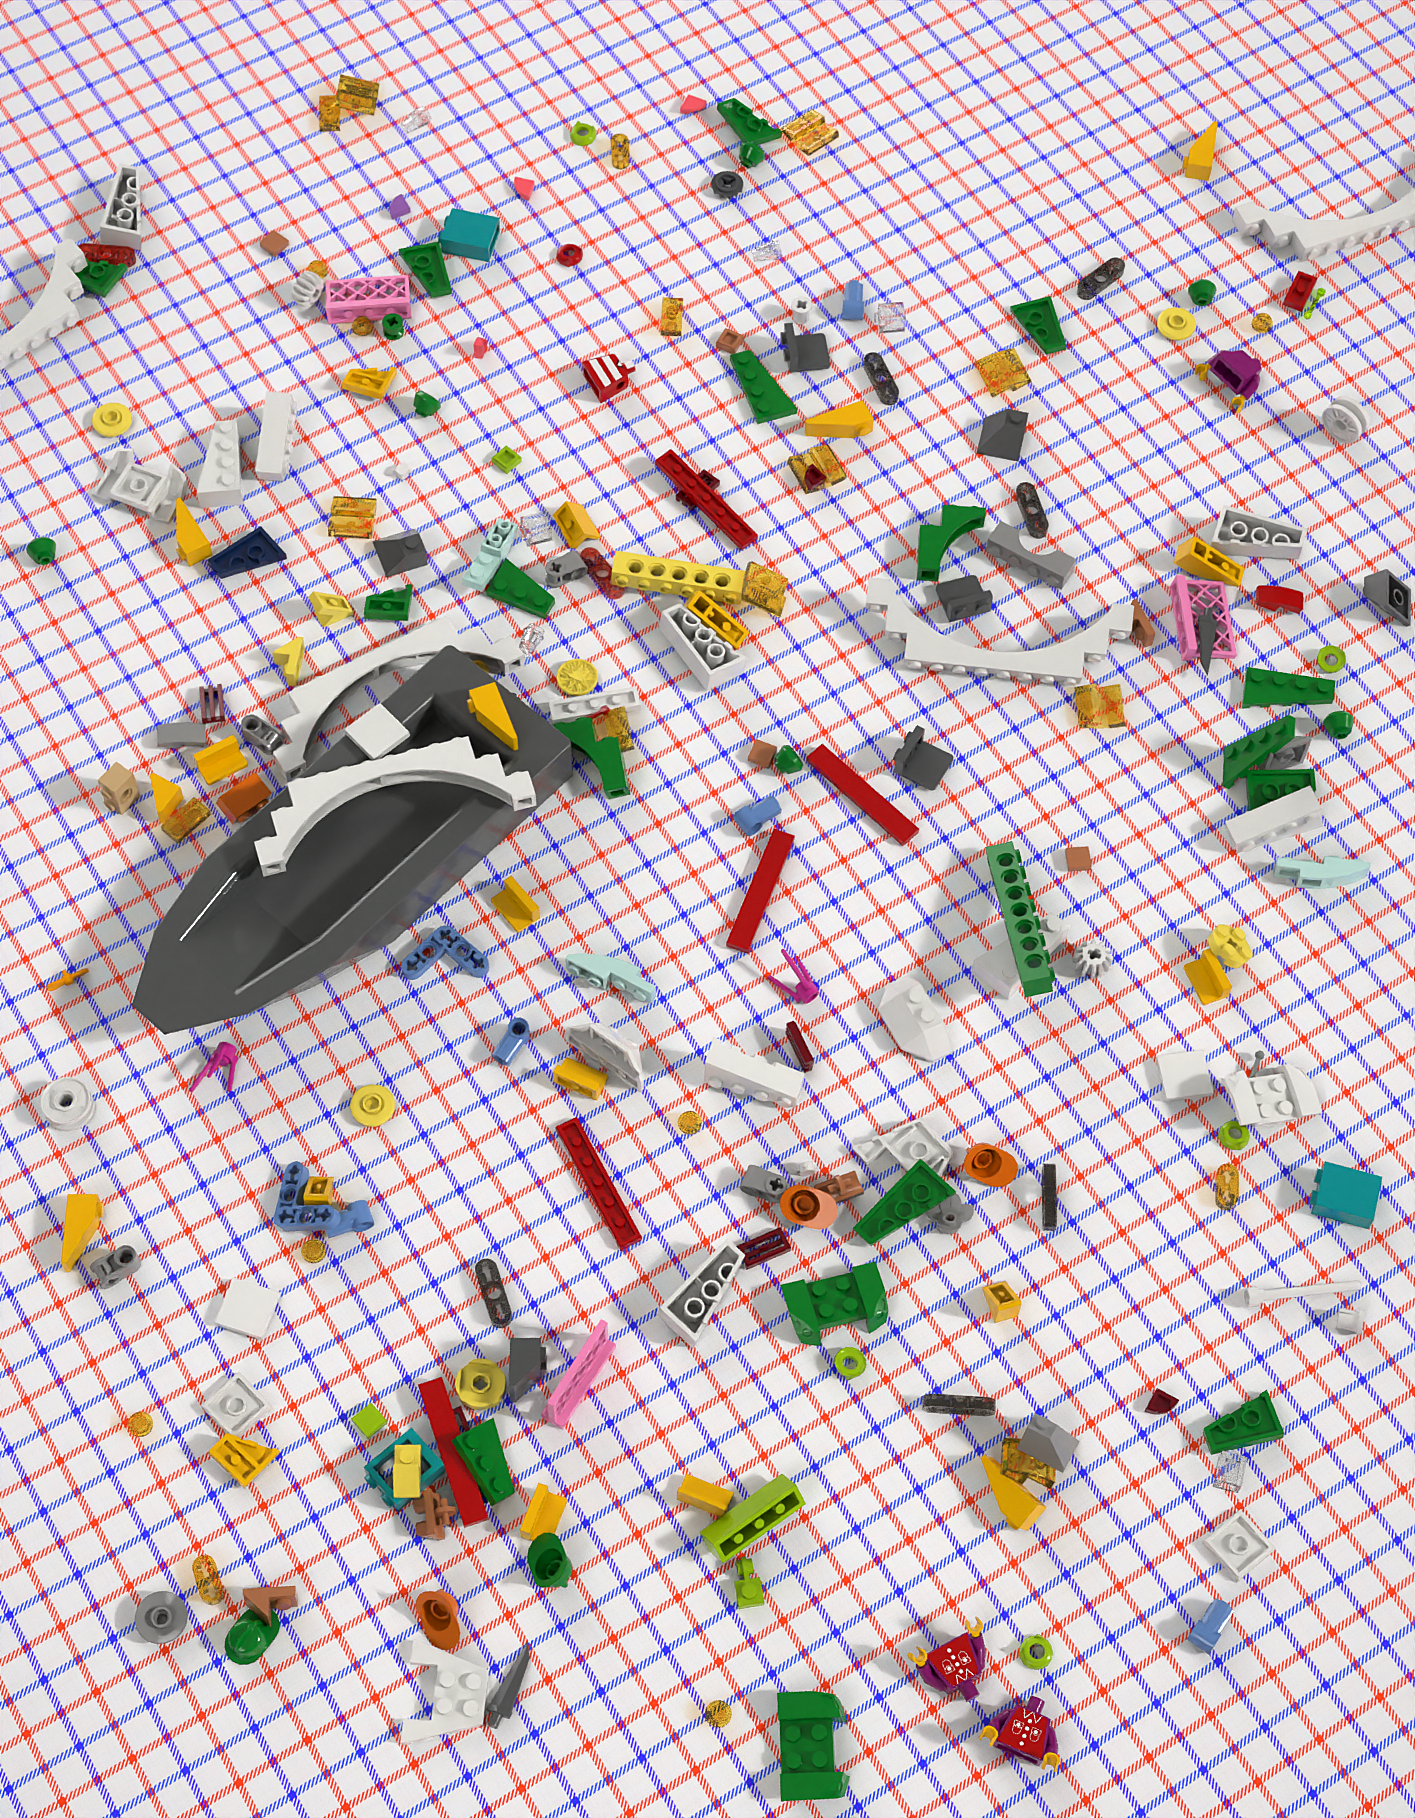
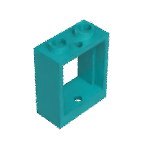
(435, 1470)

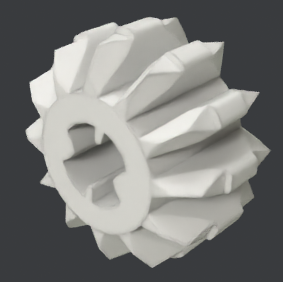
(307, 289)
(1084, 962)

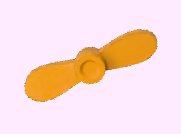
(67, 979)

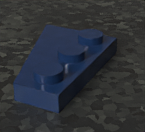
(246, 554)

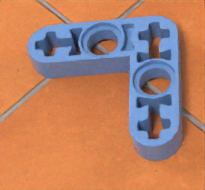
(441, 947)
(294, 1207)

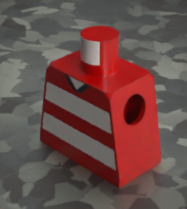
(607, 375)

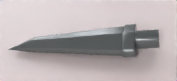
(1207, 632)
(505, 1698)

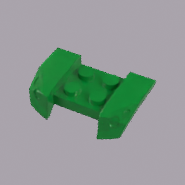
(836, 1302)
(808, 1746)

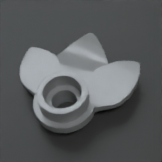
(951, 1214)

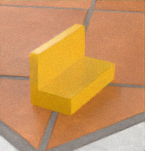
(575, 524)
(220, 760)
(516, 905)
(1208, 978)
(580, 1078)
(704, 1495)
(543, 1513)

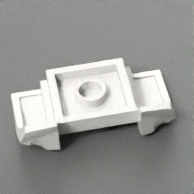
(142, 486)
(1272, 1098)

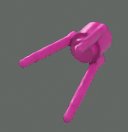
(805, 989)
(221, 1056)

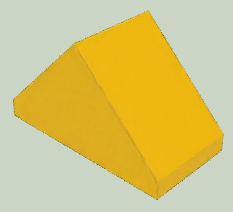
(166, 796)
(319, 1191)
(1002, 1301)

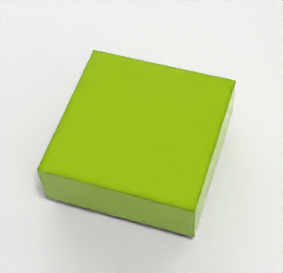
(506, 459)
(369, 1420)

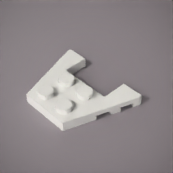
(908, 1145)
(457, 1696)

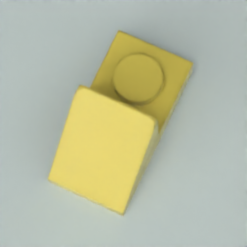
(330, 607)
(291, 658)
(407, 1471)

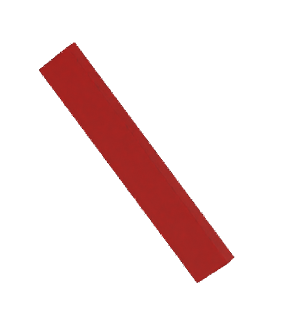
(706, 499)
(862, 794)
(760, 891)
(598, 1183)
(445, 1430)

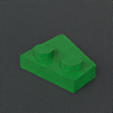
(389, 605)

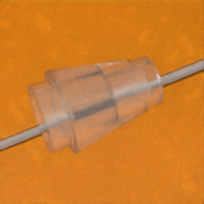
(417, 119)
(767, 251)
(531, 639)

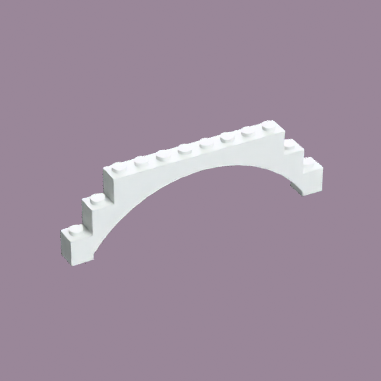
(1322, 237)
(53, 309)
(1050, 664)
(325, 693)
(438, 762)

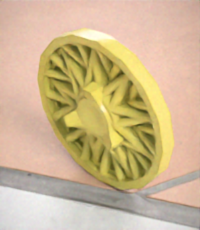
(1176, 323)
(111, 419)
(577, 677)
(372, 1105)

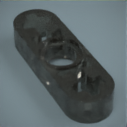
(1098, 286)
(881, 370)
(1030, 519)
(1049, 1197)
(492, 1311)
(959, 1405)

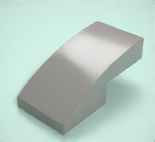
(182, 733)

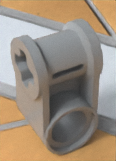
(567, 568)
(264, 736)
(760, 1182)
(114, 1267)

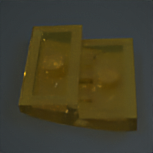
(357, 94)
(810, 132)
(1002, 371)
(824, 460)
(352, 517)
(764, 589)
(1100, 706)
(1021, 1466)

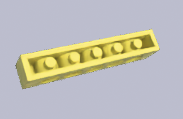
(669, 570)

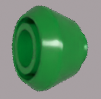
(750, 154)
(1202, 292)
(425, 404)
(42, 550)
(1339, 724)
(788, 760)

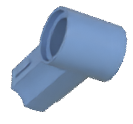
(853, 305)
(752, 818)
(511, 1043)
(354, 1218)
(1208, 1630)

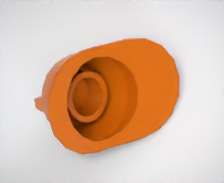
(990, 1165)
(808, 1207)
(439, 1618)

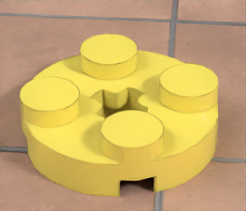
(1230, 945)
(470, 1374)

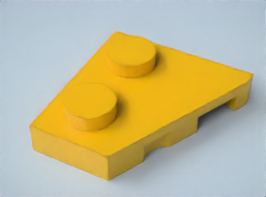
(369, 381)
(242, 1458)

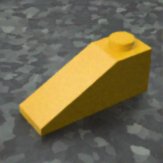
(1200, 156)
(843, 422)
(190, 538)
(1204, 561)
(716, 618)
(491, 713)
(81, 1223)
(1012, 1497)

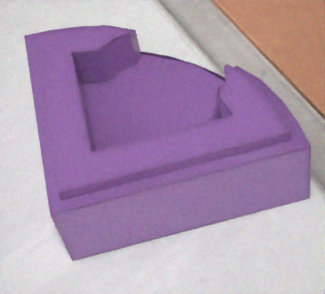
(399, 207)

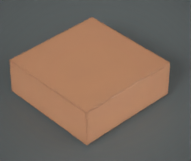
(274, 243)
(729, 341)
(762, 753)
(1078, 858)

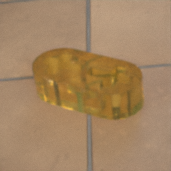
(620, 151)
(1232, 1186)
(213, 1578)

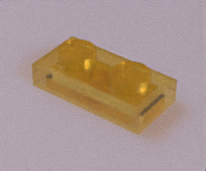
(328, 114)
(671, 316)
(618, 726)
(185, 820)

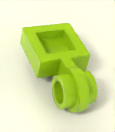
(748, 1591)

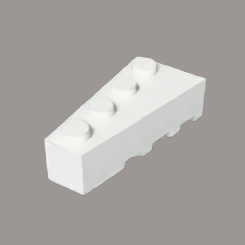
(123, 210)
(276, 436)
(222, 469)
(1256, 535)
(700, 648)
(1276, 820)
(998, 965)
(752, 1075)
(696, 1299)

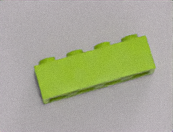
(752, 1518)

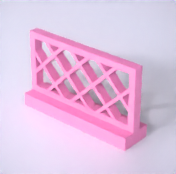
(374, 309)
(1184, 617)
(579, 1377)

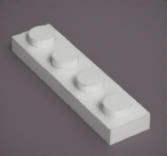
(583, 706)

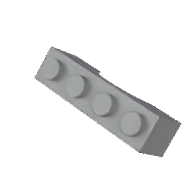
(1052, 568)

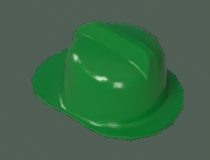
(549, 1561)
(250, 1637)

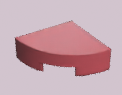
(692, 104)
(524, 187)
(479, 347)

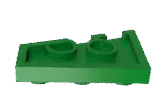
(745, 124)
(428, 267)
(101, 276)
(1041, 323)
(520, 591)
(1270, 785)
(1247, 1426)
(486, 1461)

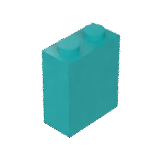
(469, 234)
(1345, 1194)

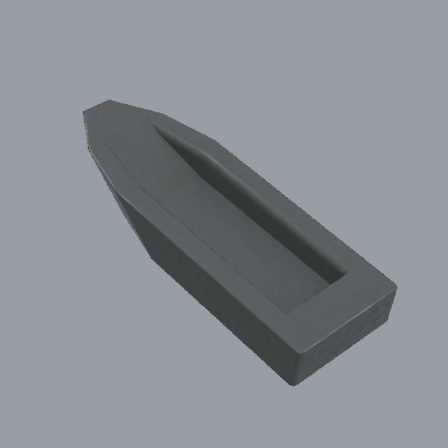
(355, 875)

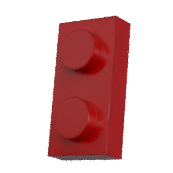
(1300, 291)

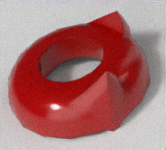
(569, 260)

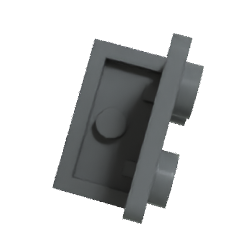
(804, 351)
(964, 598)
(921, 761)

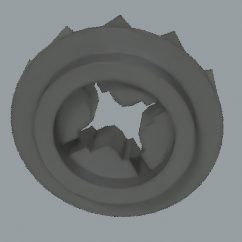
(728, 178)

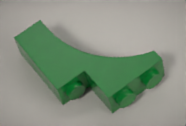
(935, 540)
(605, 754)

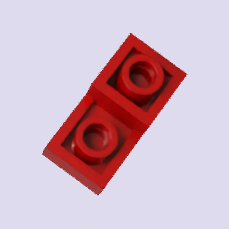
(1275, 596)

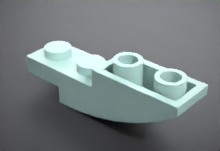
(492, 555)
(1330, 874)
(603, 970)

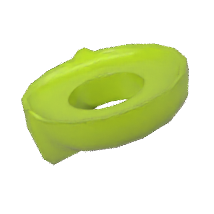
(582, 140)
(1334, 651)
(1230, 1143)
(850, 1353)
(1028, 1660)

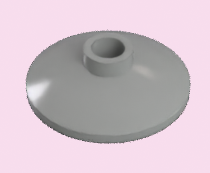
(157, 1605)

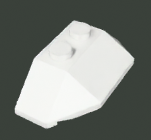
(914, 1020)
(609, 1050)

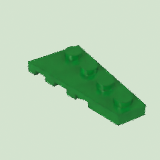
(760, 389)
(1274, 688)
(1254, 749)
(907, 1200)

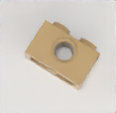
(118, 788)

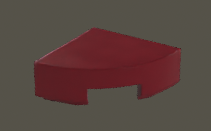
(814, 477)
(1161, 1403)

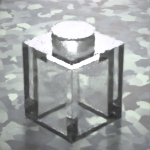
(890, 317)
(535, 528)
(1230, 1471)

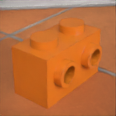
(244, 798)

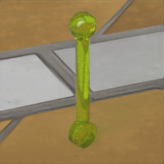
(1320, 293)

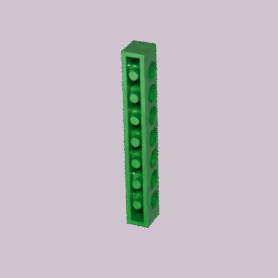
(1019, 919)

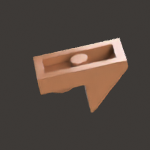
(1142, 626)
(264, 1599)

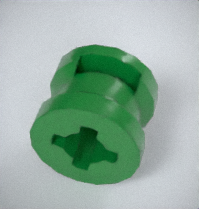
(393, 326)

